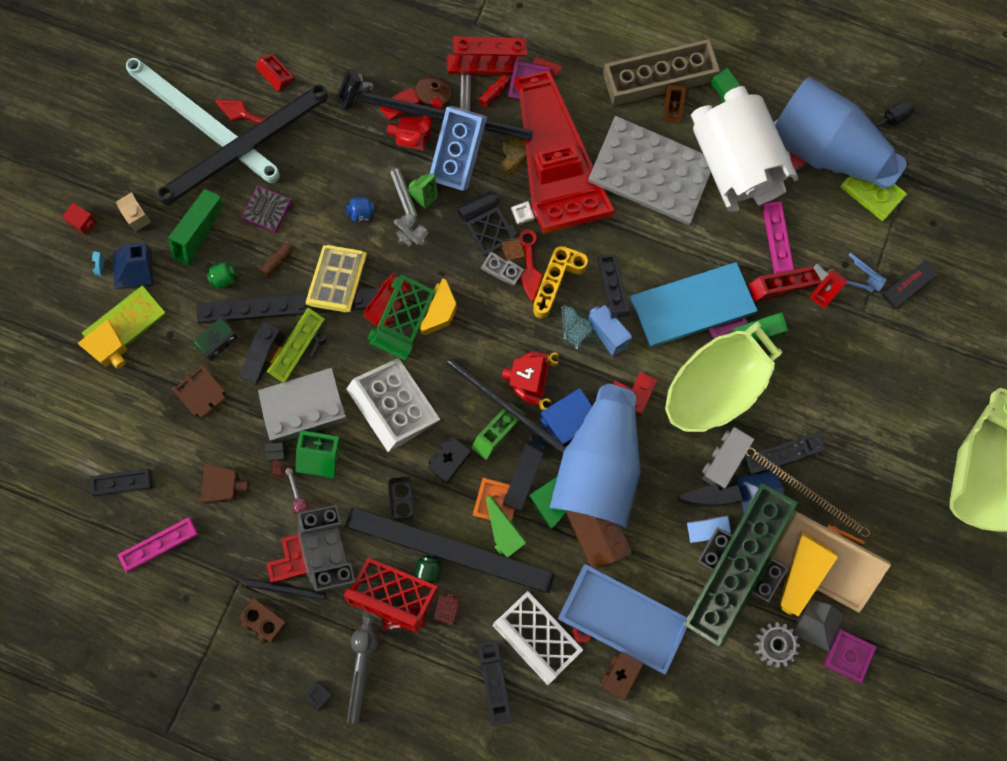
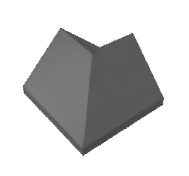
(818, 624)

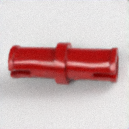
(494, 91)

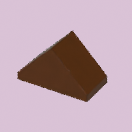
(674, 103)

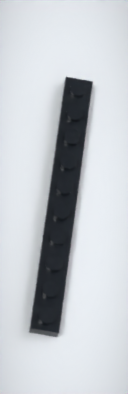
(271, 307)

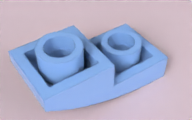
(704, 529)

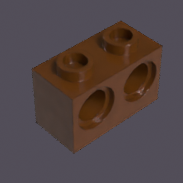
(265, 616)

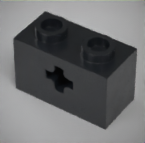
(447, 470)

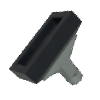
(350, 87)

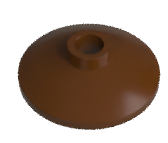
(433, 86)

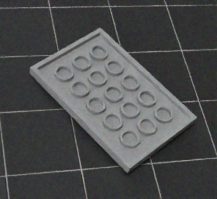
(651, 170)

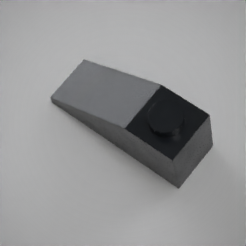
(261, 352)

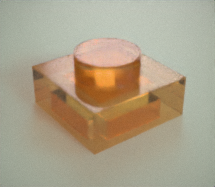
(513, 248)

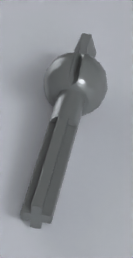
(364, 642)

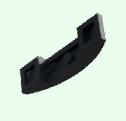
(786, 453)
(525, 473)
(494, 682)

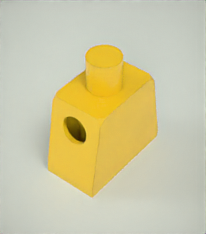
(105, 345)

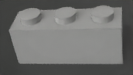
(727, 458)

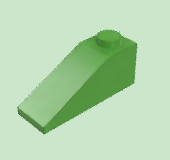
(424, 190)
(494, 433)
(505, 532)

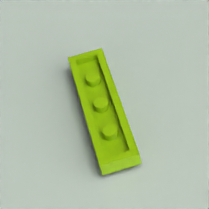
(295, 345)

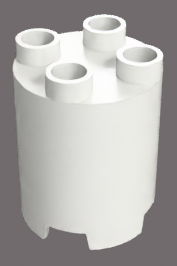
(743, 149)

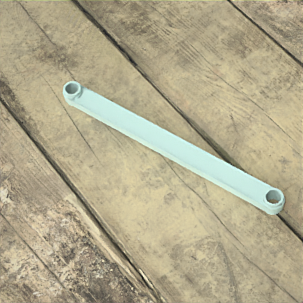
(198, 117)

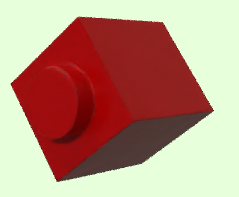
(79, 219)

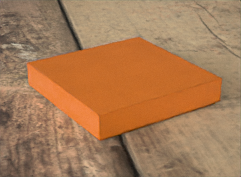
(498, 492)

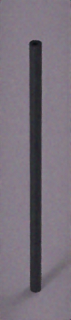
(506, 405)

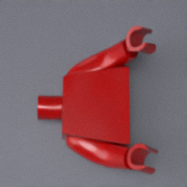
(413, 131)

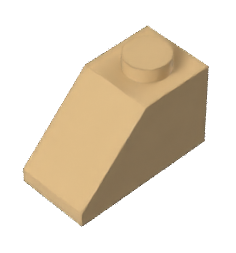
(133, 212)

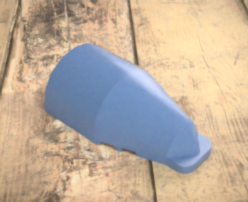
(837, 136)
(602, 460)

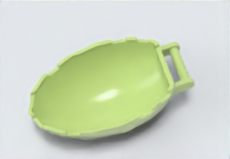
(721, 380)

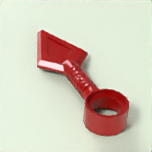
(237, 110)
(530, 276)

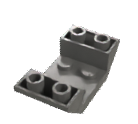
(323, 548)
(771, 578)

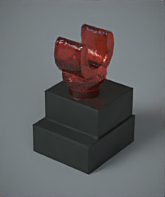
(276, 453)

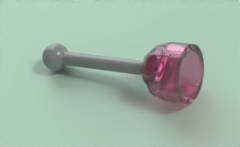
(298, 504)

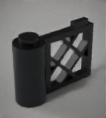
(482, 208)

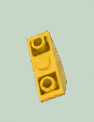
(439, 310)

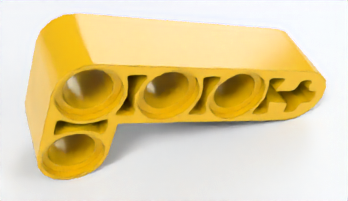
(554, 282)

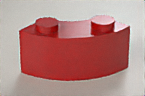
(378, 304)

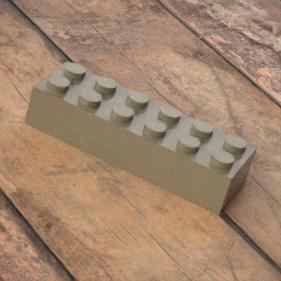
(653, 72)

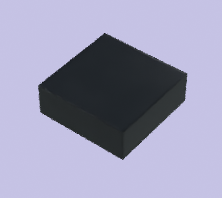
(318, 695)

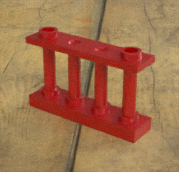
(485, 55)

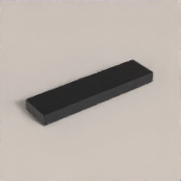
(613, 286)

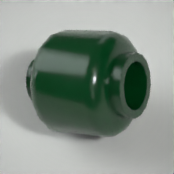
(428, 569)

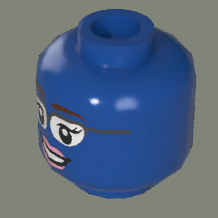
(360, 209)

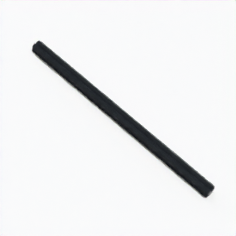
(439, 114)

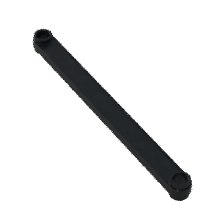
(242, 144)

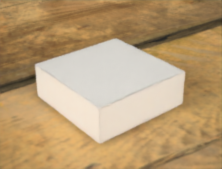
(522, 213)

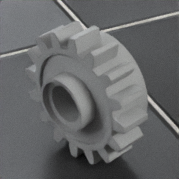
(787, 641)

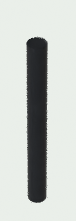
(285, 589)

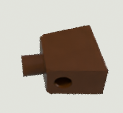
(221, 485)

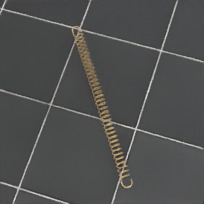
(807, 489)

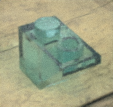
(574, 328)

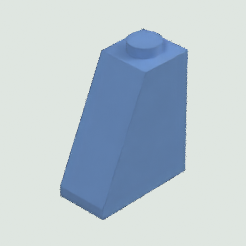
(609, 330)

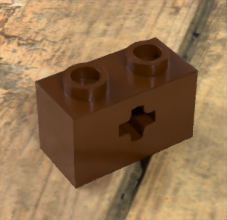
(622, 686)

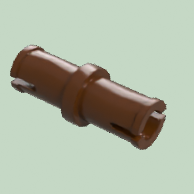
(276, 259)

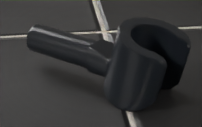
(318, 342)

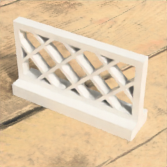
(527, 651)

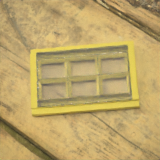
(336, 278)

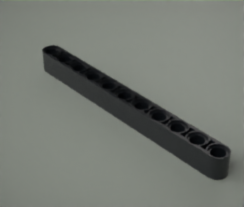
(450, 550)

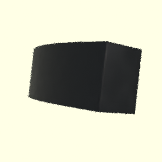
(711, 496)

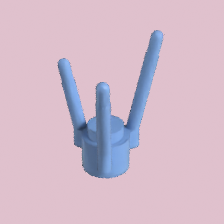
(874, 281)

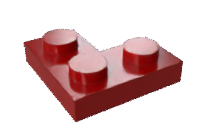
(642, 389)
(290, 566)

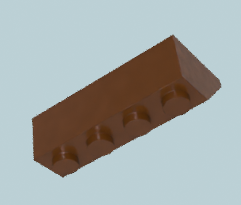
(599, 539)

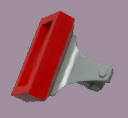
(829, 286)

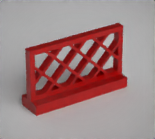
(387, 611)

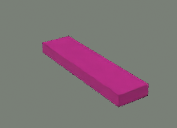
(777, 237)
(158, 544)

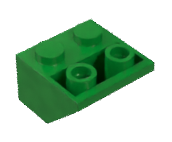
(317, 454)

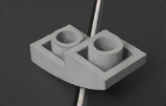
(502, 269)

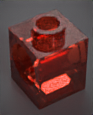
(446, 609)

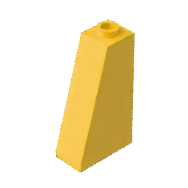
(806, 571)

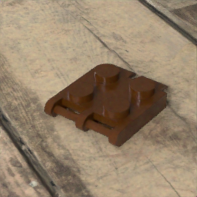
(200, 393)

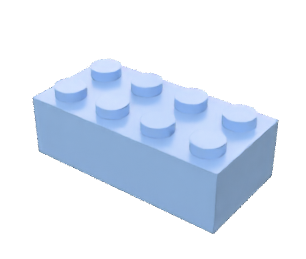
(457, 147)

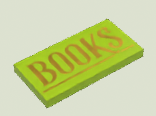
(132, 316)

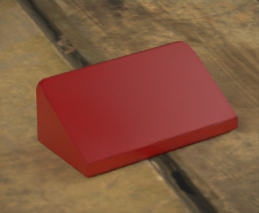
(274, 71)

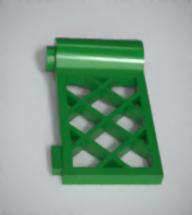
(391, 340)

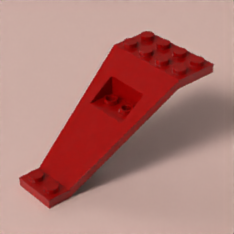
(557, 159)

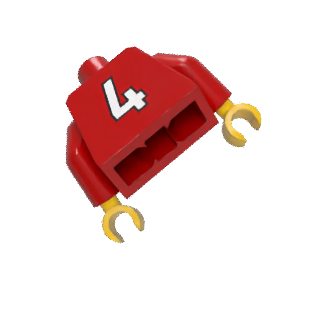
(530, 376)

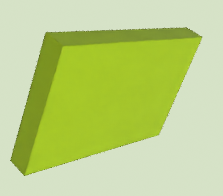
(874, 198)

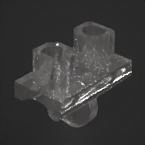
(405, 225)

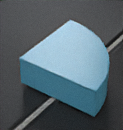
(99, 263)

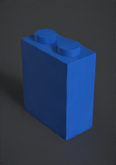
(566, 416)

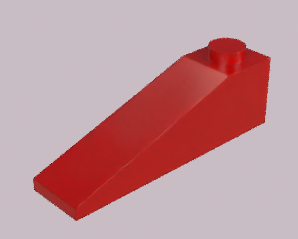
(783, 283)

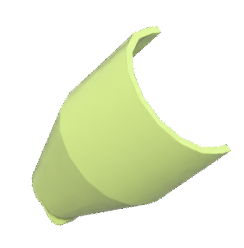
(981, 470)

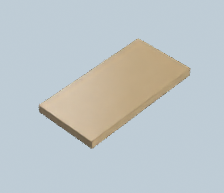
(853, 573)

